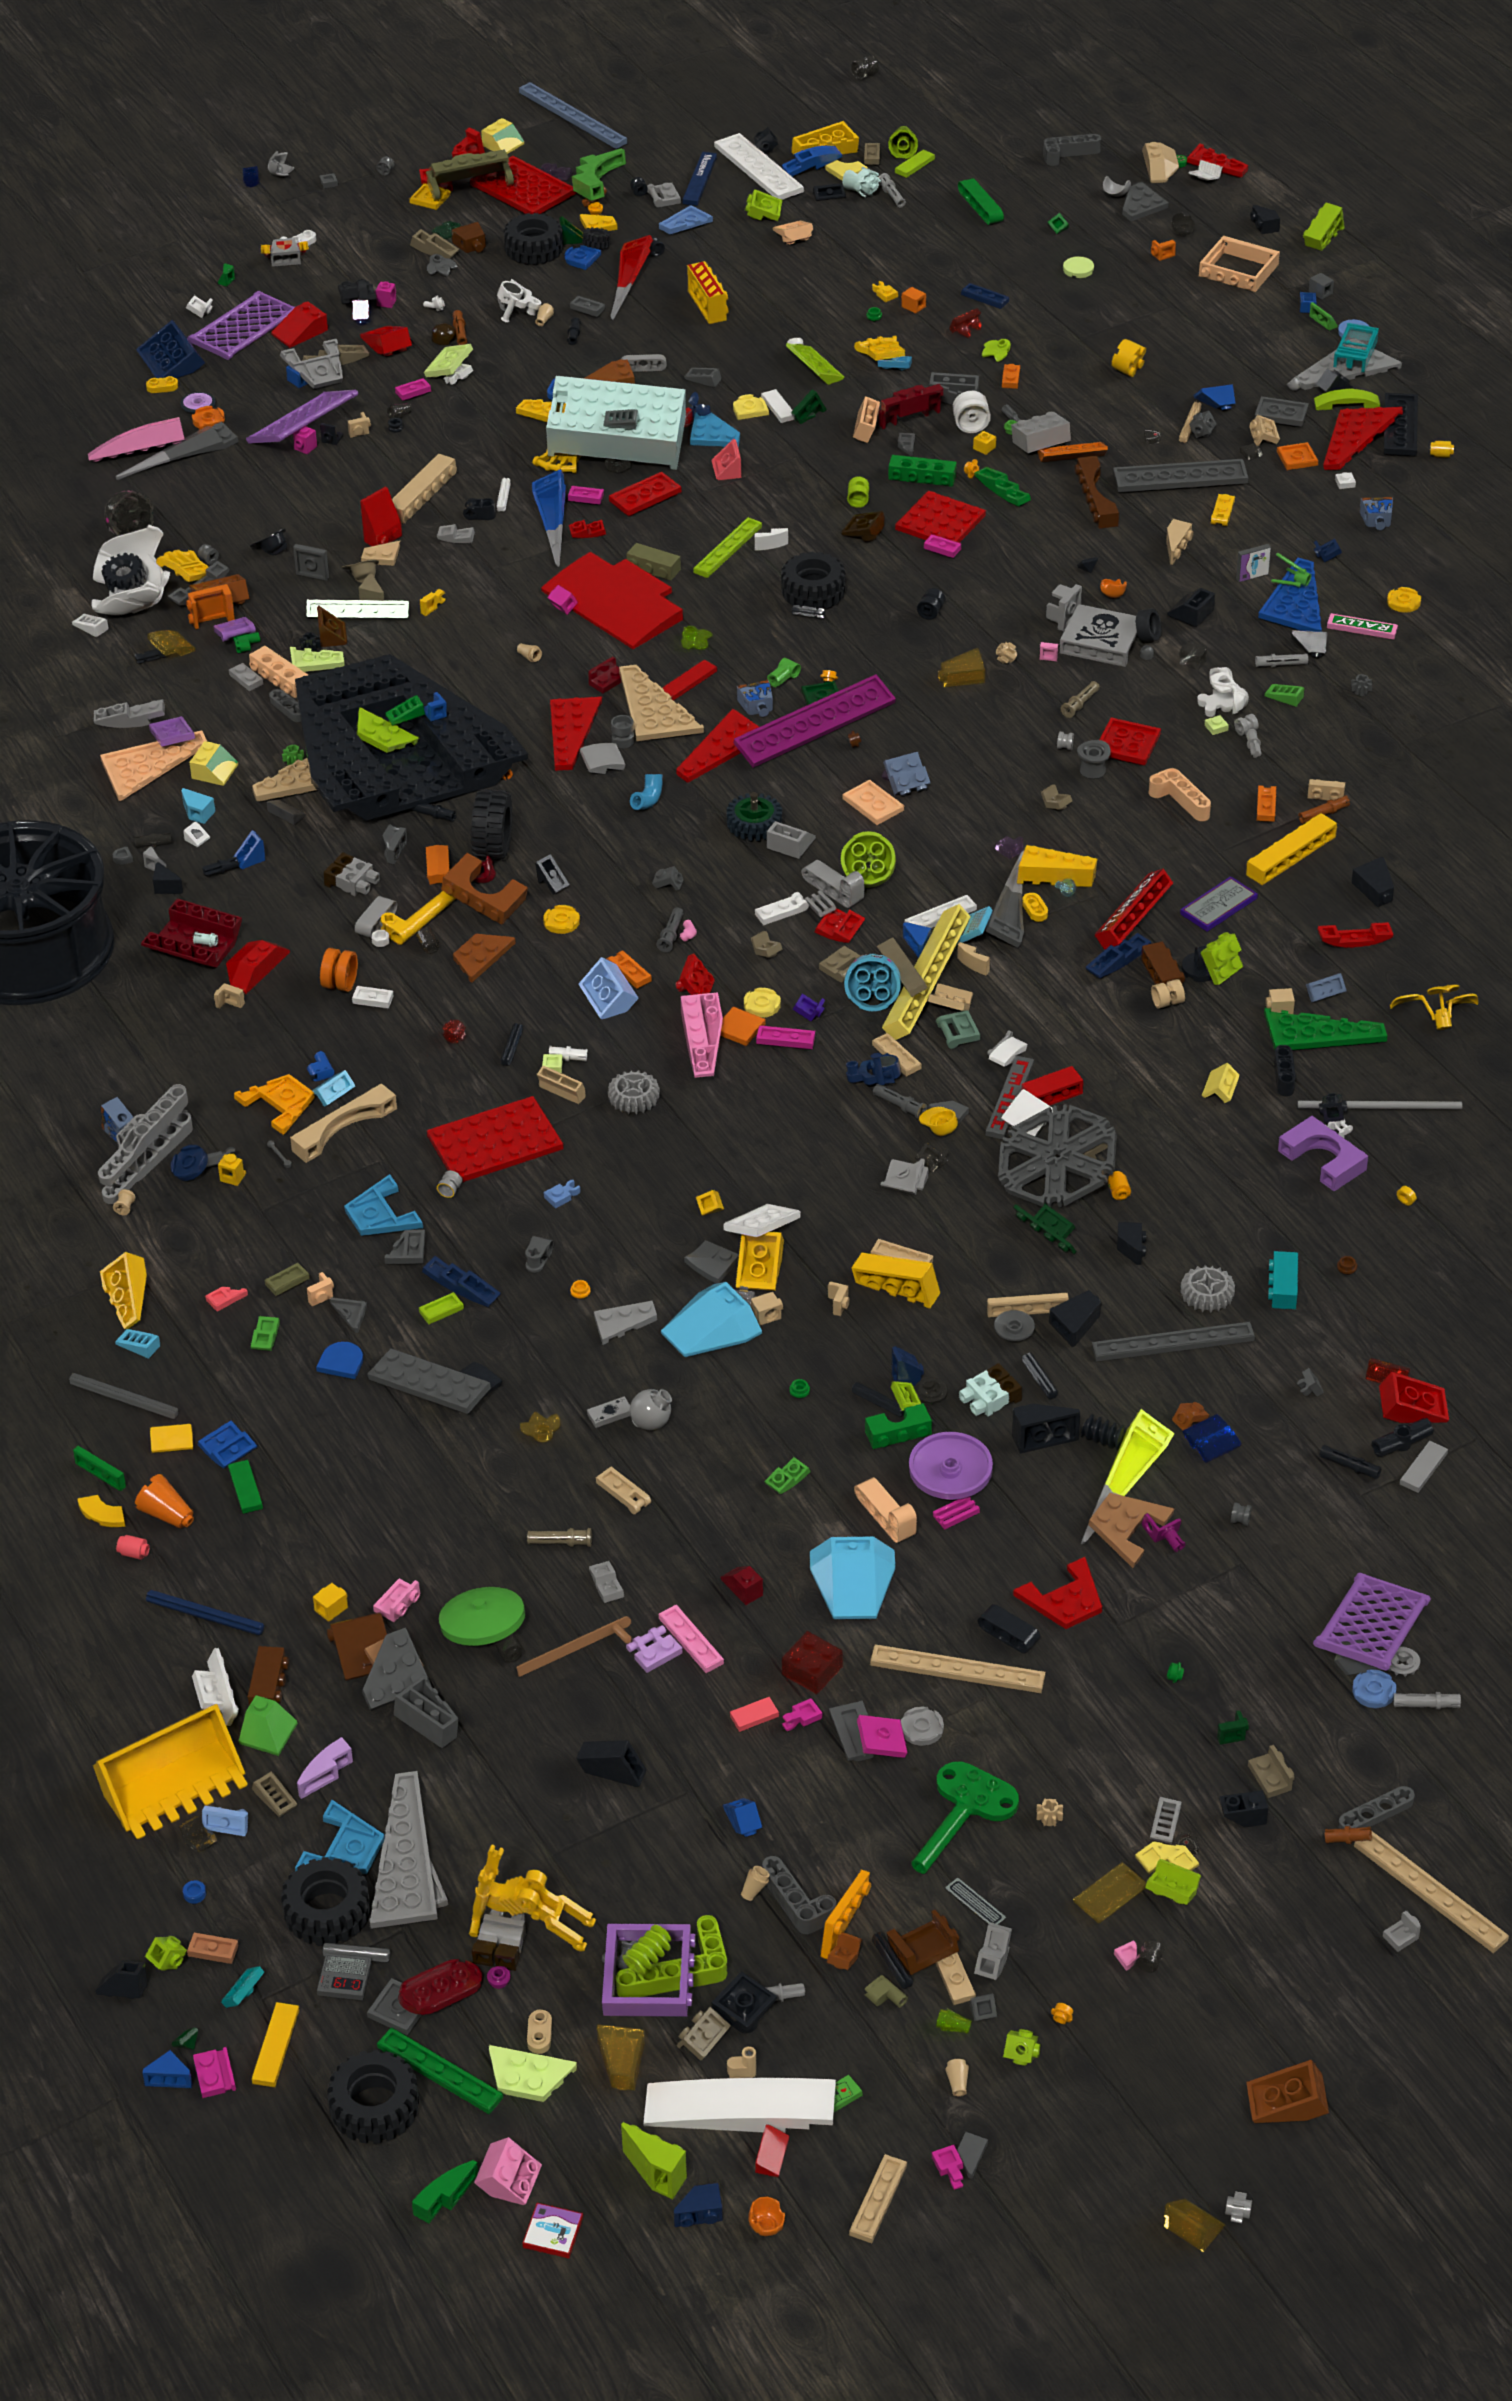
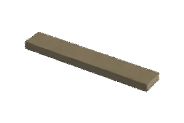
(908, 974)

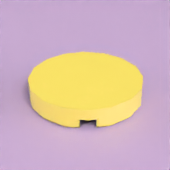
(762, 1002)

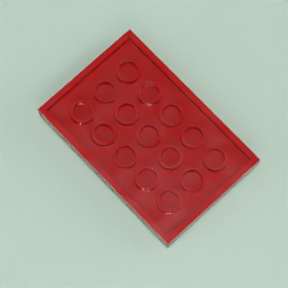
(532, 188)
(495, 1139)

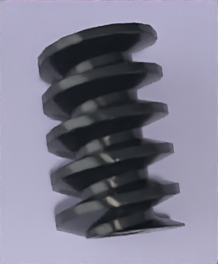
(1103, 1432)

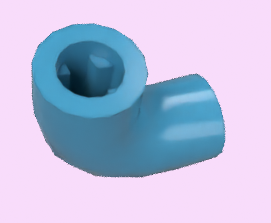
(650, 794)

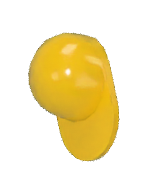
(940, 1120)

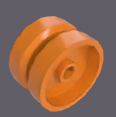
(338, 969)

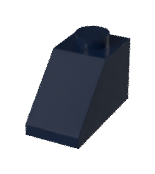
(905, 1367)

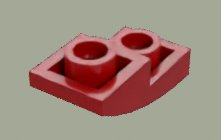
(581, 530)

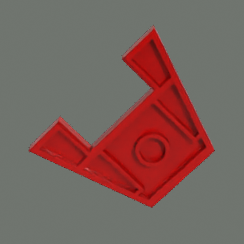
(1069, 1603)

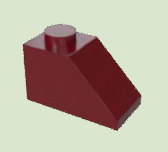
(744, 1583)

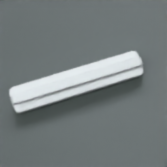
(503, 494)

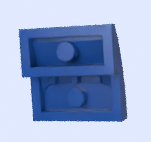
(227, 1444)

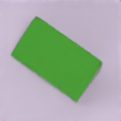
(1322, 317)

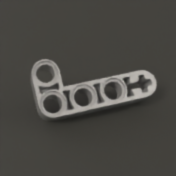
(843, 889)

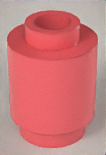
(132, 1547)

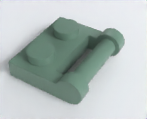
(962, 1024)

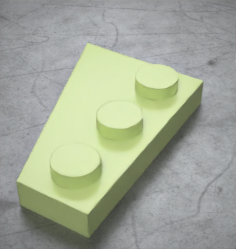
(316, 661)

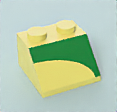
(501, 136)
(212, 764)

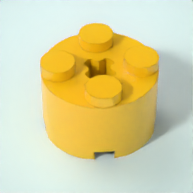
(1129, 357)

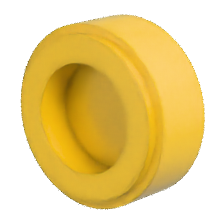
(1406, 1195)

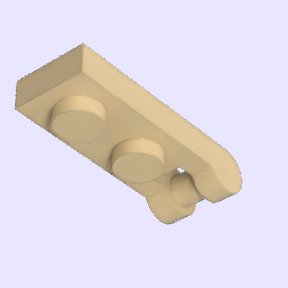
(623, 1490)

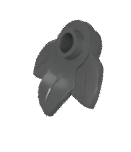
(440, 265)

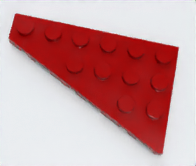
(1354, 431)

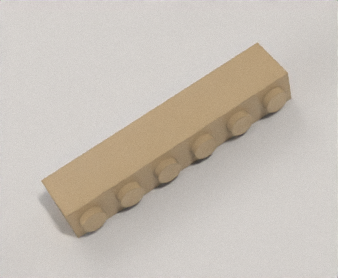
(424, 486)

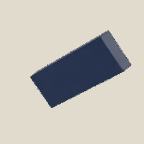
(985, 296)

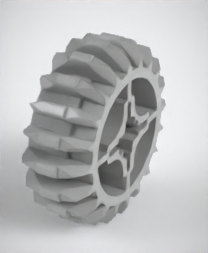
(633, 1092)
(1207, 1288)

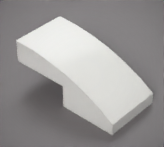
(771, 540)
(1007, 1050)

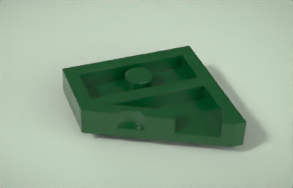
(808, 407)

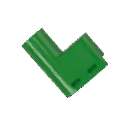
(243, 642)

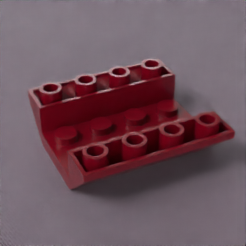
(190, 918)

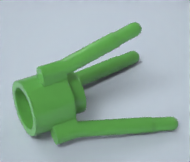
(1301, 576)

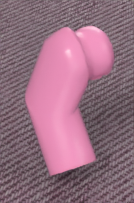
(689, 931)

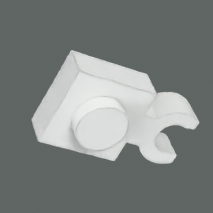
(460, 373)

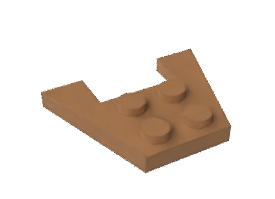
(1118, 1520)

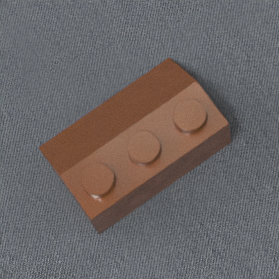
(236, 584)

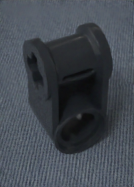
(482, 509)

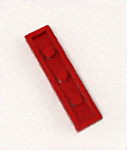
(690, 679)

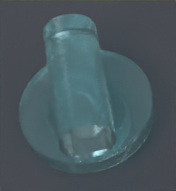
(1066, 887)

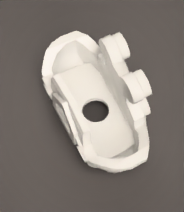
(1225, 694)

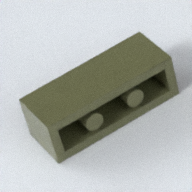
(655, 561)

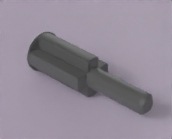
(1010, 413)

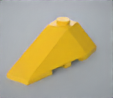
(125, 1284)

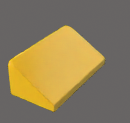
(171, 1438)

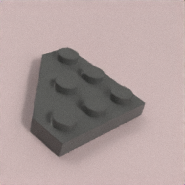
(1142, 202)
(393, 1670)

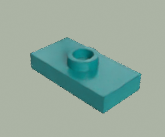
(242, 1987)

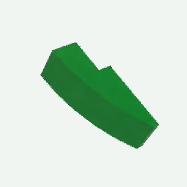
(444, 2191)

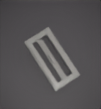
(821, 895)

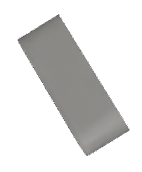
(371, 918)

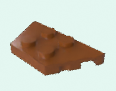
(481, 953)

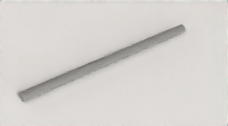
(1389, 1104)

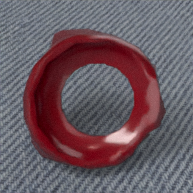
(489, 873)

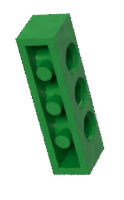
(922, 470)

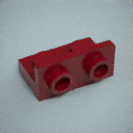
(605, 676)

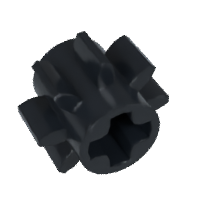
(310, 641)

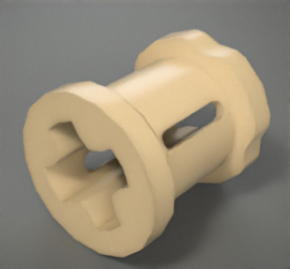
(122, 1205)

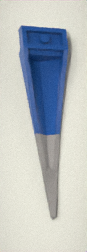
(550, 499)

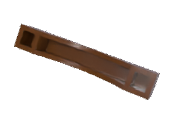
(1104, 511)

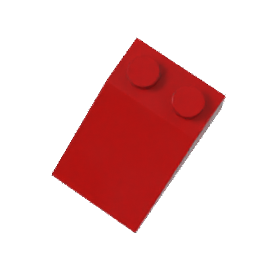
(301, 324)
(387, 339)
(380, 518)
(1411, 1400)

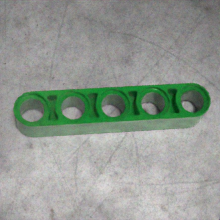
(980, 201)

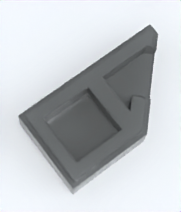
(906, 442)

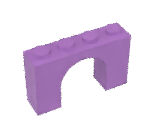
(1315, 1135)

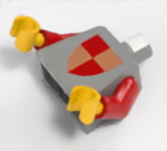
(285, 251)

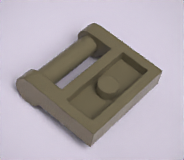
(837, 962)

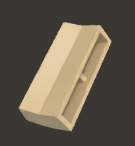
(561, 1084)

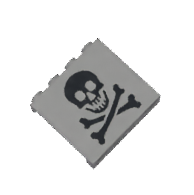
(1099, 635)

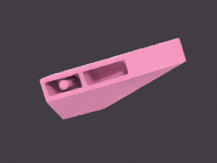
(140, 438)
(702, 1029)

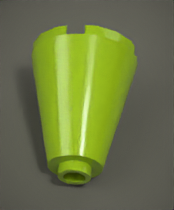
(903, 143)

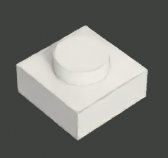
(1345, 480)

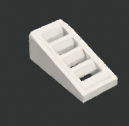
(91, 624)

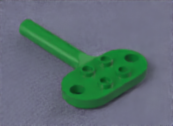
(973, 1794)

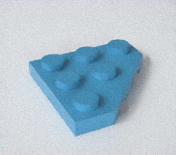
(712, 431)

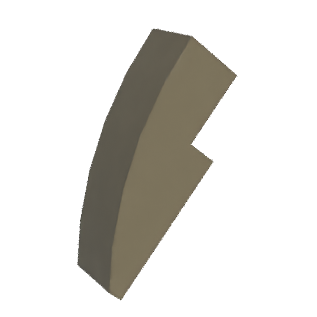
(433, 244)

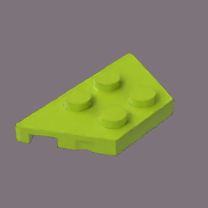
(381, 732)

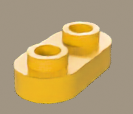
(159, 385)
(1035, 907)

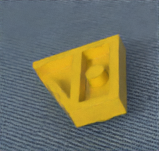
(599, 221)

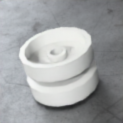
(971, 411)

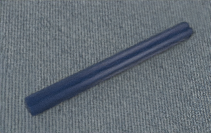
(204, 1612)

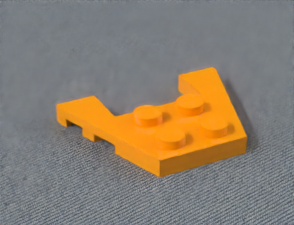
(285, 1095)

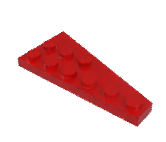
(570, 727)

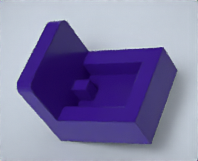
(808, 1007)

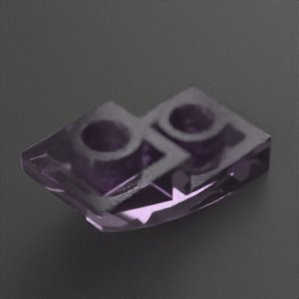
(560, 173)

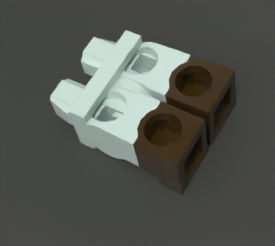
(991, 1391)

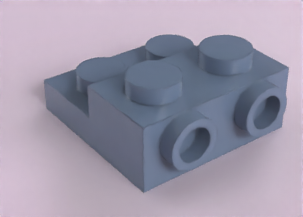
(906, 774)

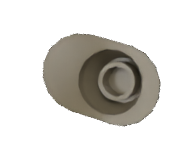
(362, 569)

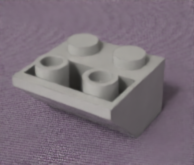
(788, 839)

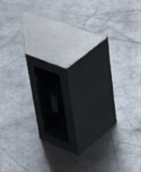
(1194, 607)

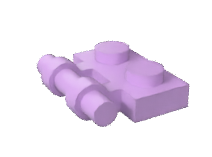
(657, 1653)

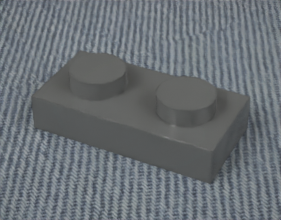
(587, 306)

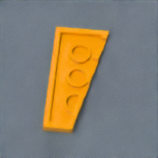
(844, 1911)

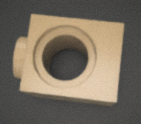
(766, 1308)

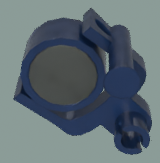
(884, 1069)

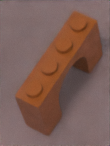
(495, 906)

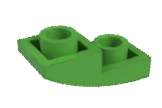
(788, 1477)

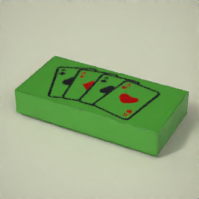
(846, 2092)

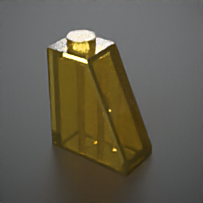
(963, 670)
(621, 2054)

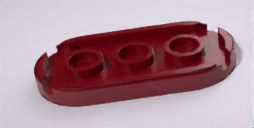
(440, 1986)

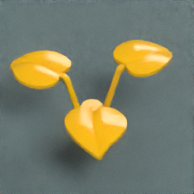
(1442, 1017)

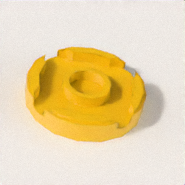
(1404, 599)
(561, 919)

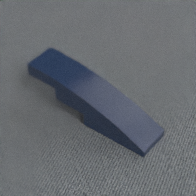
(1118, 956)
(462, 1283)

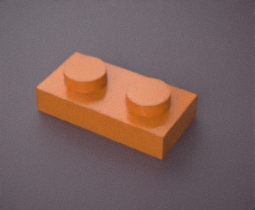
(1011, 376)

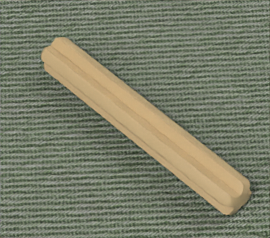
(1186, 431)

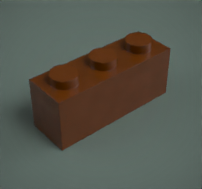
(1160, 963)
(268, 1673)

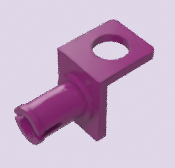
(1166, 1532)

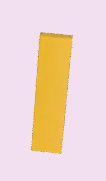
(275, 2044)

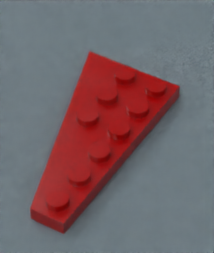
(716, 747)

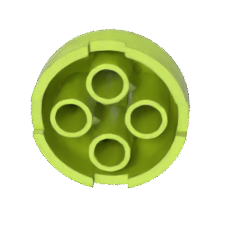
(866, 849)

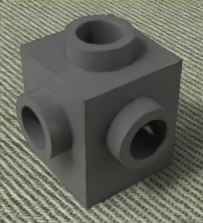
(1202, 424)

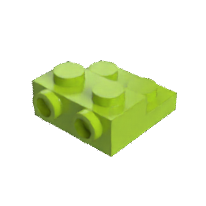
(762, 204)
(1222, 957)

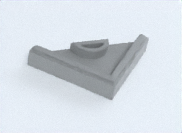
(906, 1179)

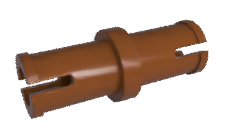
(1348, 1834)

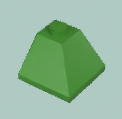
(266, 1726)

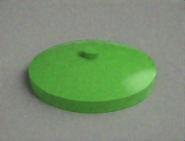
(482, 1616)

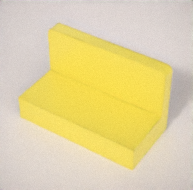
(1222, 1082)

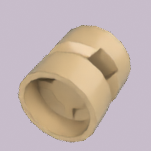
(1165, 994)

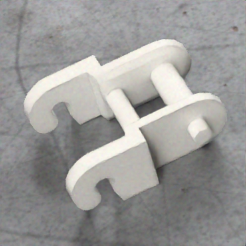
(1336, 1124)

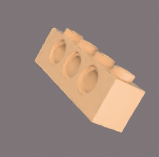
(275, 669)

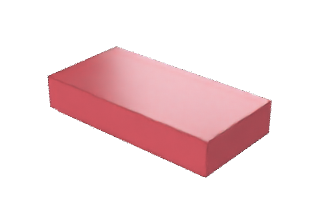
(754, 1714)

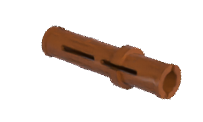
(459, 325)
(1329, 807)

